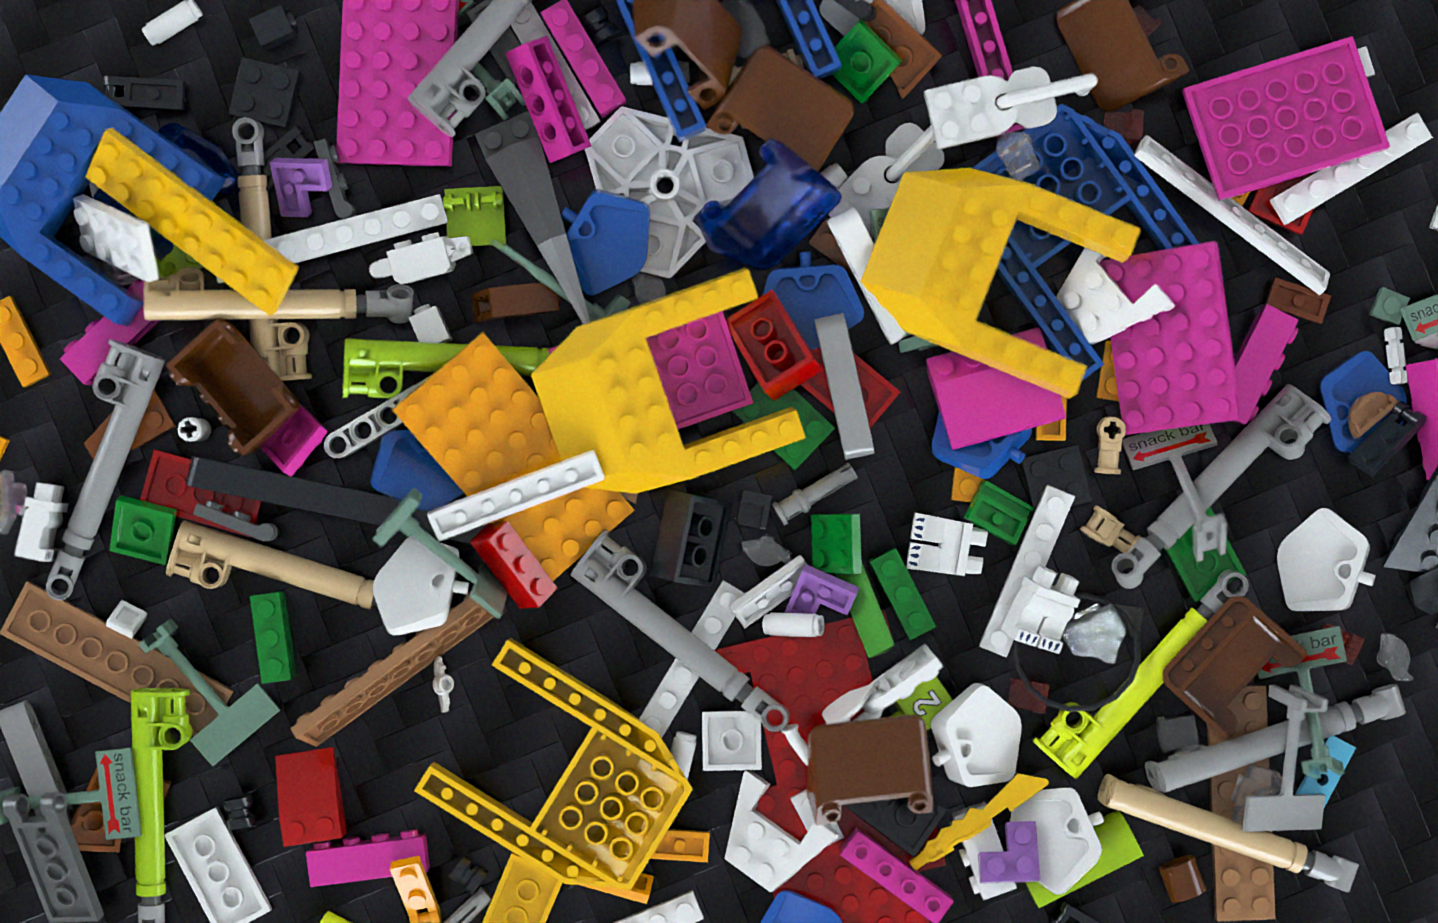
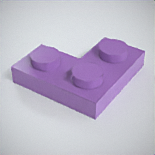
(294, 179)
(821, 588)
(1020, 860)

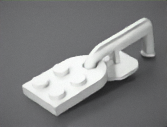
(970, 113)
(906, 151)
(873, 698)

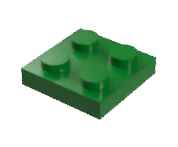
(864, 61)
(143, 530)
(836, 543)

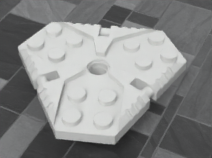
(636, 153)

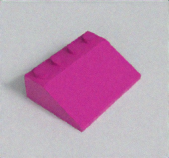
(986, 402)

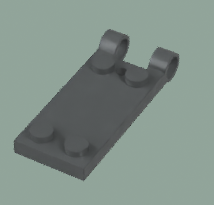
(53, 858)

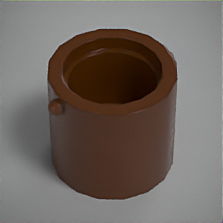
(1182, 878)

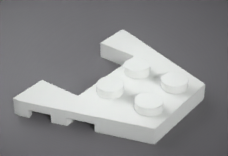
(1099, 303)
(764, 848)

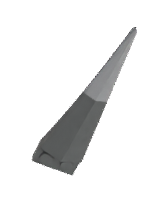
(522, 170)

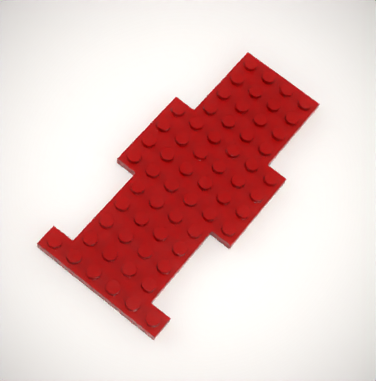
(807, 678)

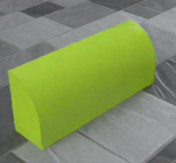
(1118, 849)

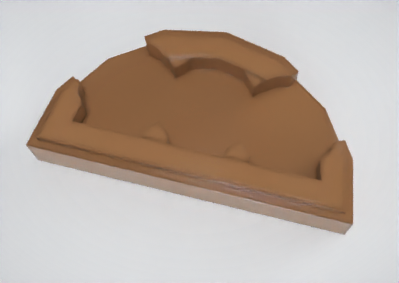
(1368, 411)

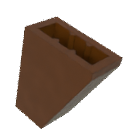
(513, 302)

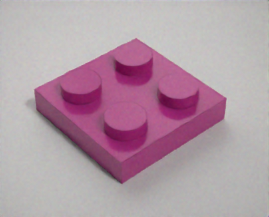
(294, 441)

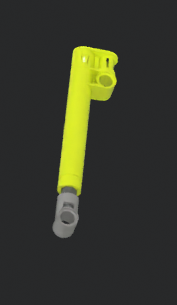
(1080, 743)

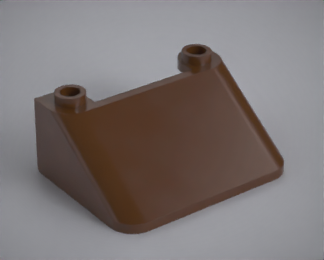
(1113, 47)
(785, 104)
(1225, 659)
(867, 764)

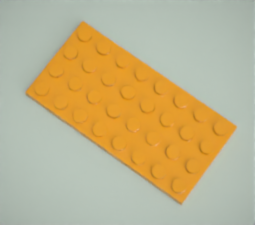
(493, 429)

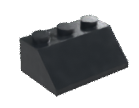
(691, 539)

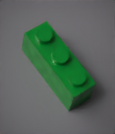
(902, 593)
(273, 637)

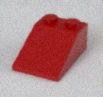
(773, 345)
(309, 797)

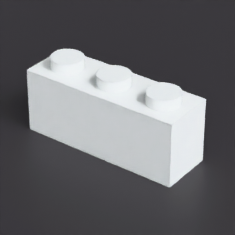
(982, 842)

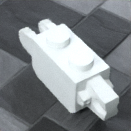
(422, 260)

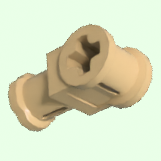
(1109, 447)
(1108, 530)

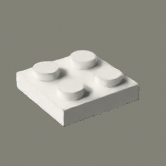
(731, 741)

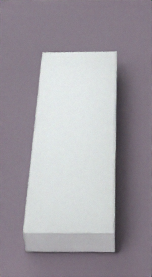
(768, 593)

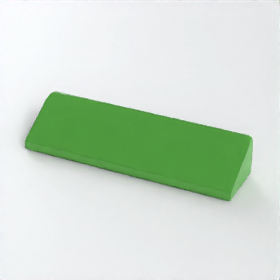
(868, 616)

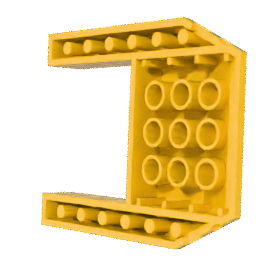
(944, 250)
(609, 397)
(607, 803)

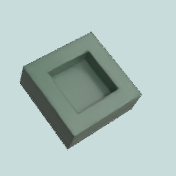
(1388, 306)

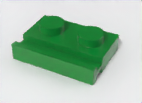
(998, 512)

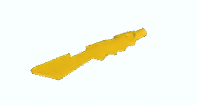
(976, 820)

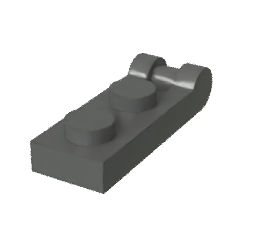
(341, 206)
(238, 521)

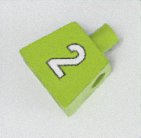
(925, 701)

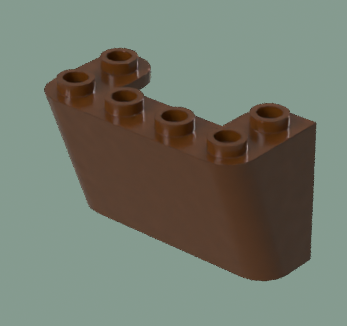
(702, 31)
(235, 384)

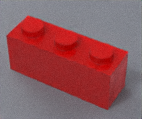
(513, 565)

